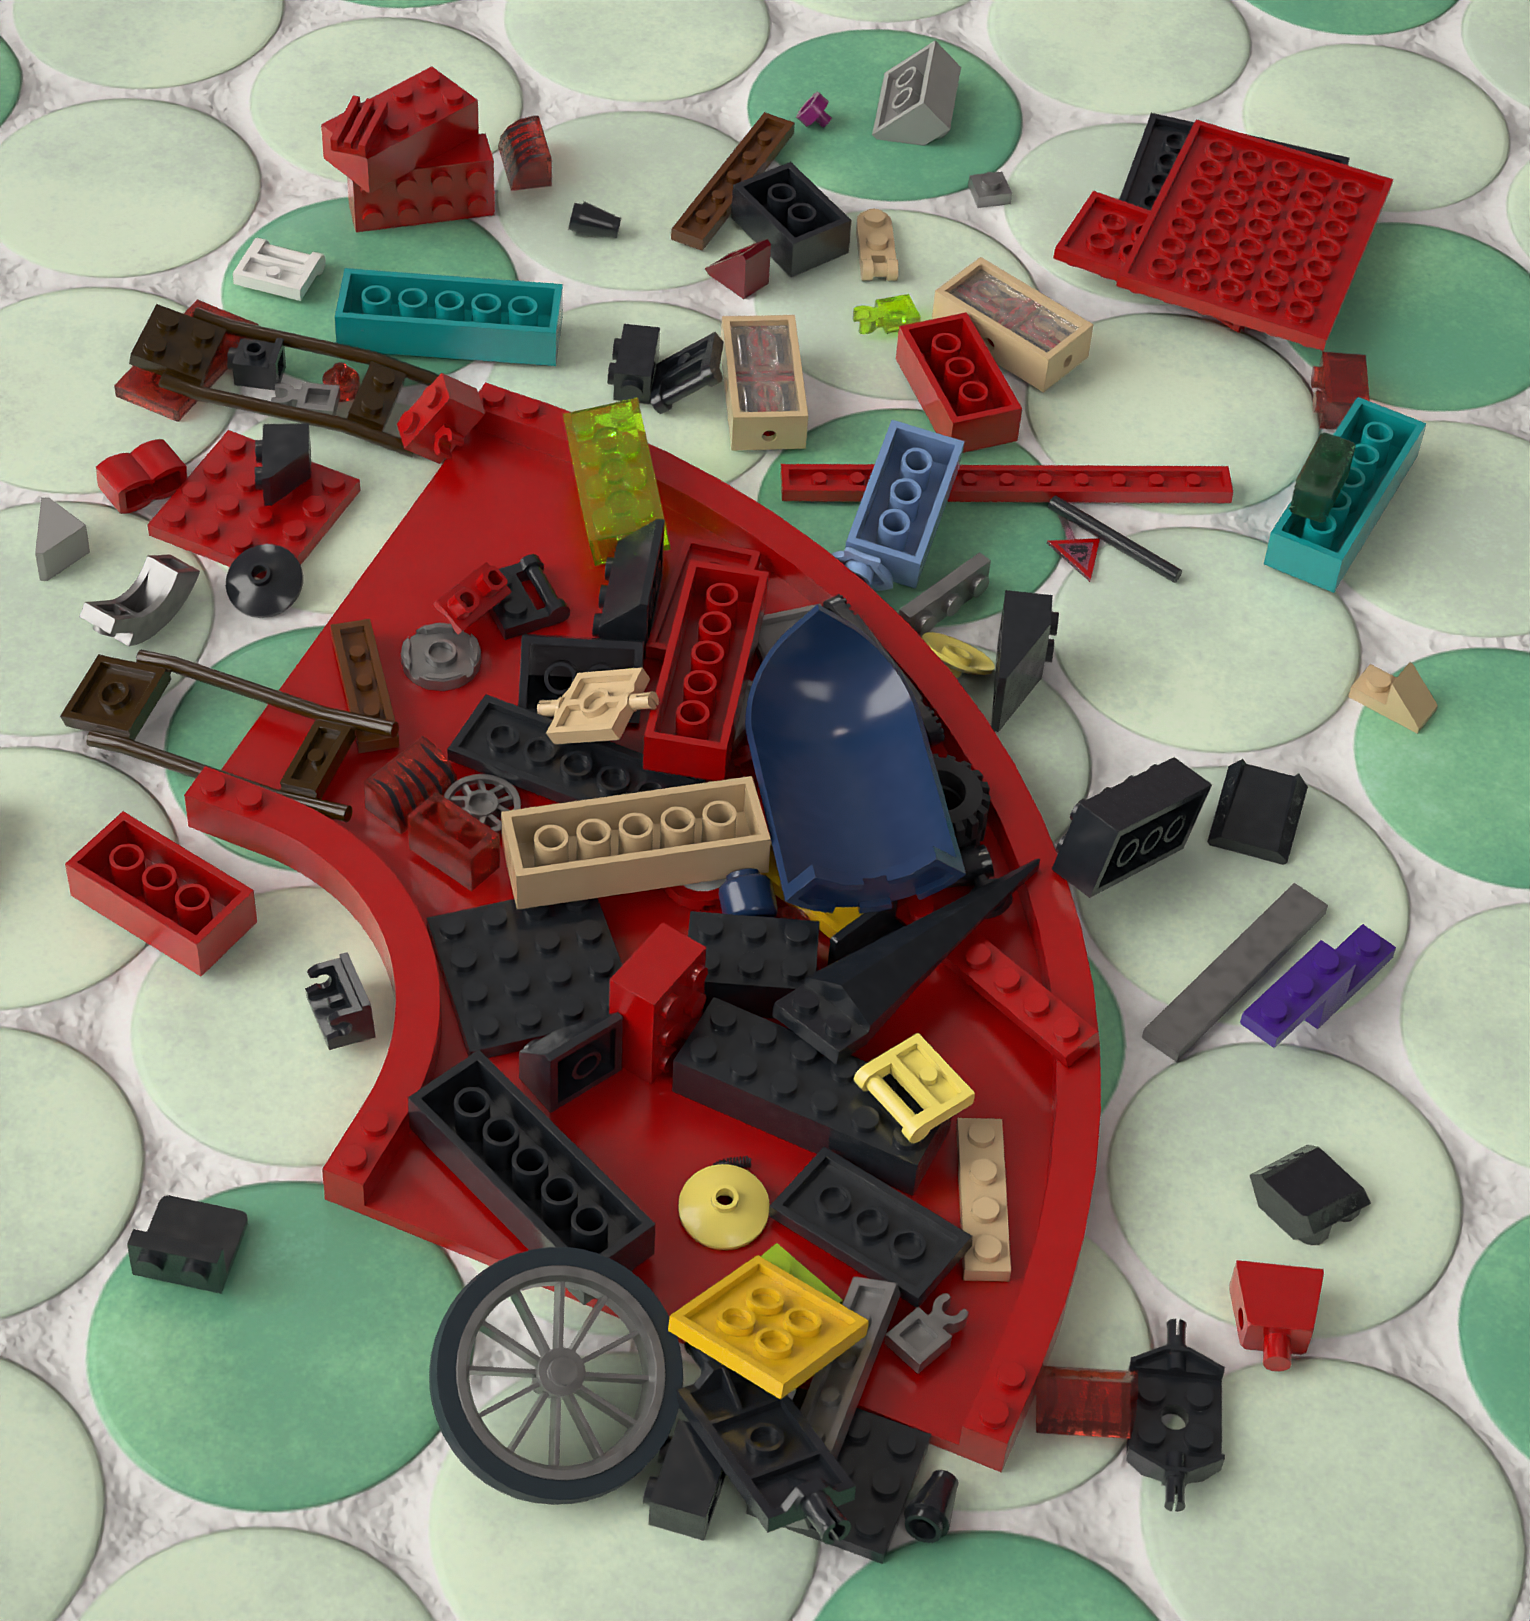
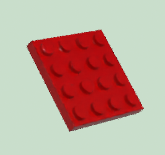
(224, 515)

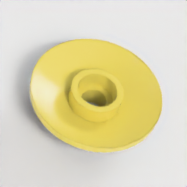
(959, 655)
(723, 1225)

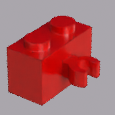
(440, 418)

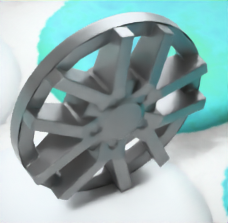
(484, 803)

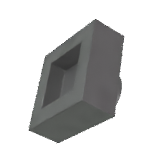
(990, 189)

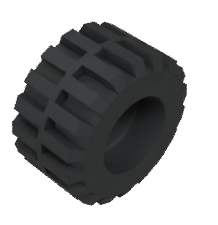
(965, 798)

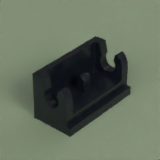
(340, 1003)

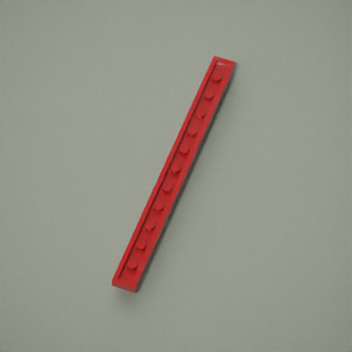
(1028, 483)

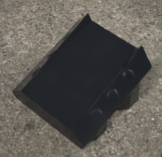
(1258, 812)
(1308, 1194)

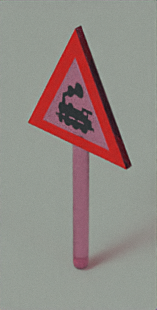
(1077, 552)

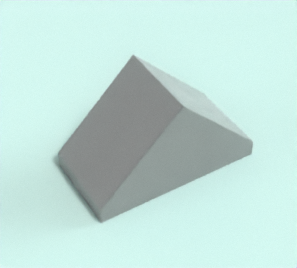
(60, 539)

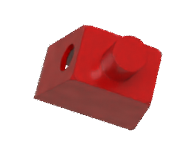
(1275, 1309)

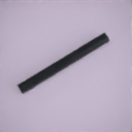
(1115, 539)

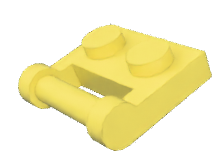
(924, 1077)

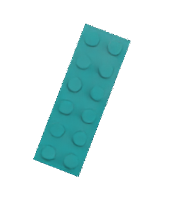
(450, 316)
(1382, 457)

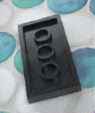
(870, 1226)

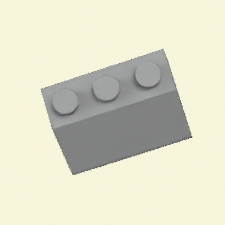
(918, 98)

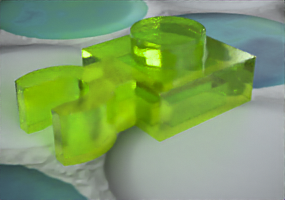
(886, 313)

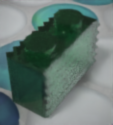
(1322, 477)

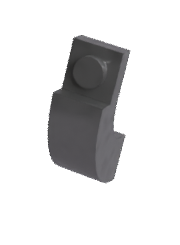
(146, 604)

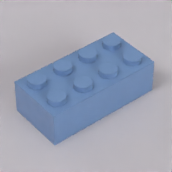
(906, 499)

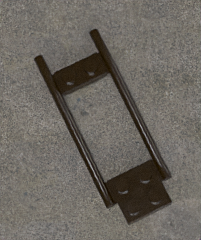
(186, 346)
(122, 693)

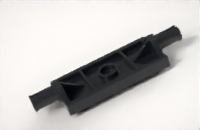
(767, 1450)

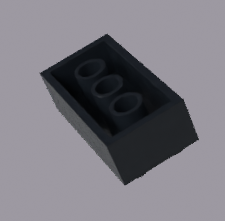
(1130, 826)

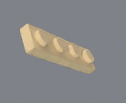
(983, 1199)

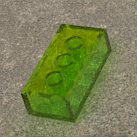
(613, 474)

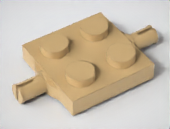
(597, 706)

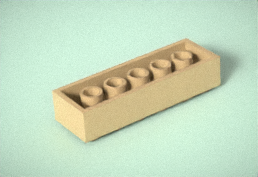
(634, 842)

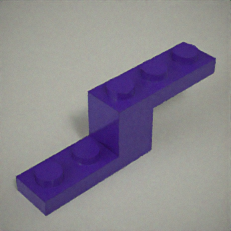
(1317, 985)

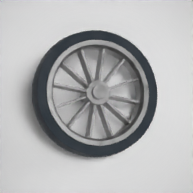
(556, 1375)

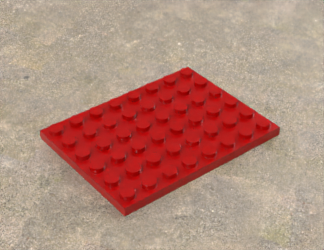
(1256, 234)

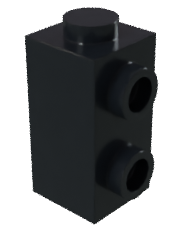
(635, 363)

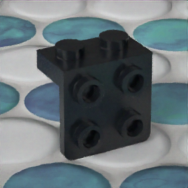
(188, 1243)

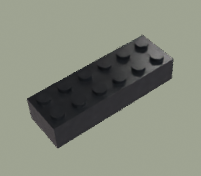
(798, 1094)
(526, 1166)

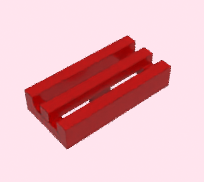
(364, 109)

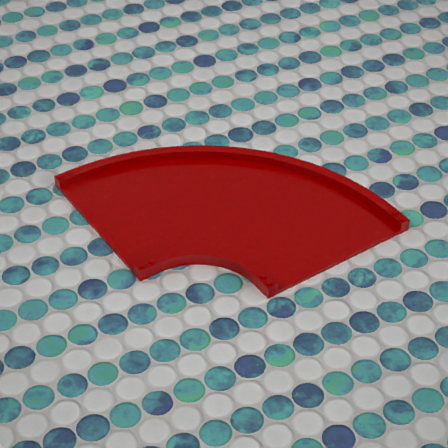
(519, 496)

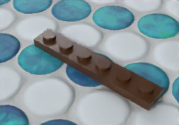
(747, 160)

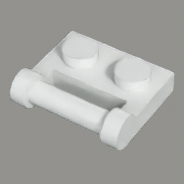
(278, 269)

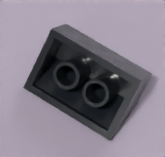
(633, 586)
(553, 662)

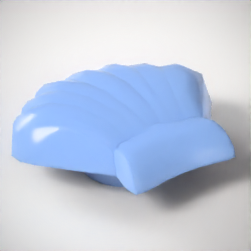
(866, 567)

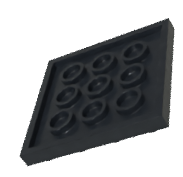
(524, 970)

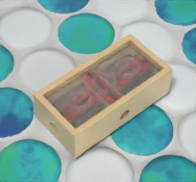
(1017, 323)
(763, 382)

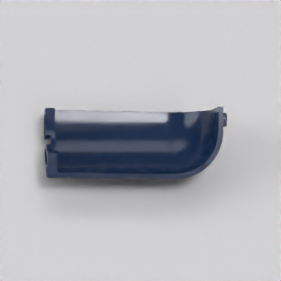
(846, 772)

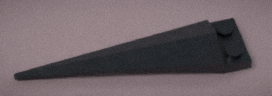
(857, 995)

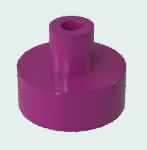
(814, 111)

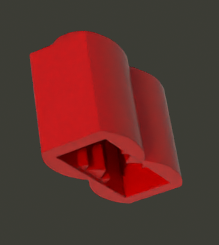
(141, 476)

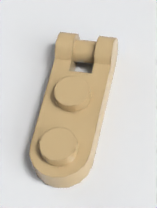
(876, 246)

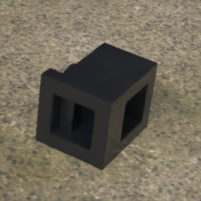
(257, 363)

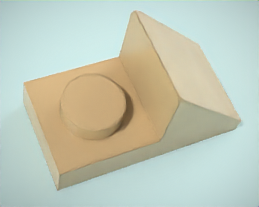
(1399, 698)

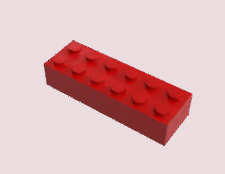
(706, 671)

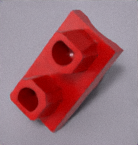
(473, 597)

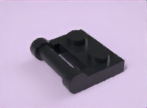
(687, 372)
(517, 613)

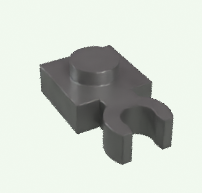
(311, 396)
(925, 1337)

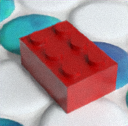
(659, 1000)

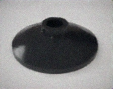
(272, 593)

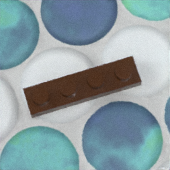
(363, 680)

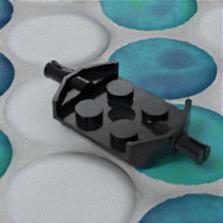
(1182, 1384)

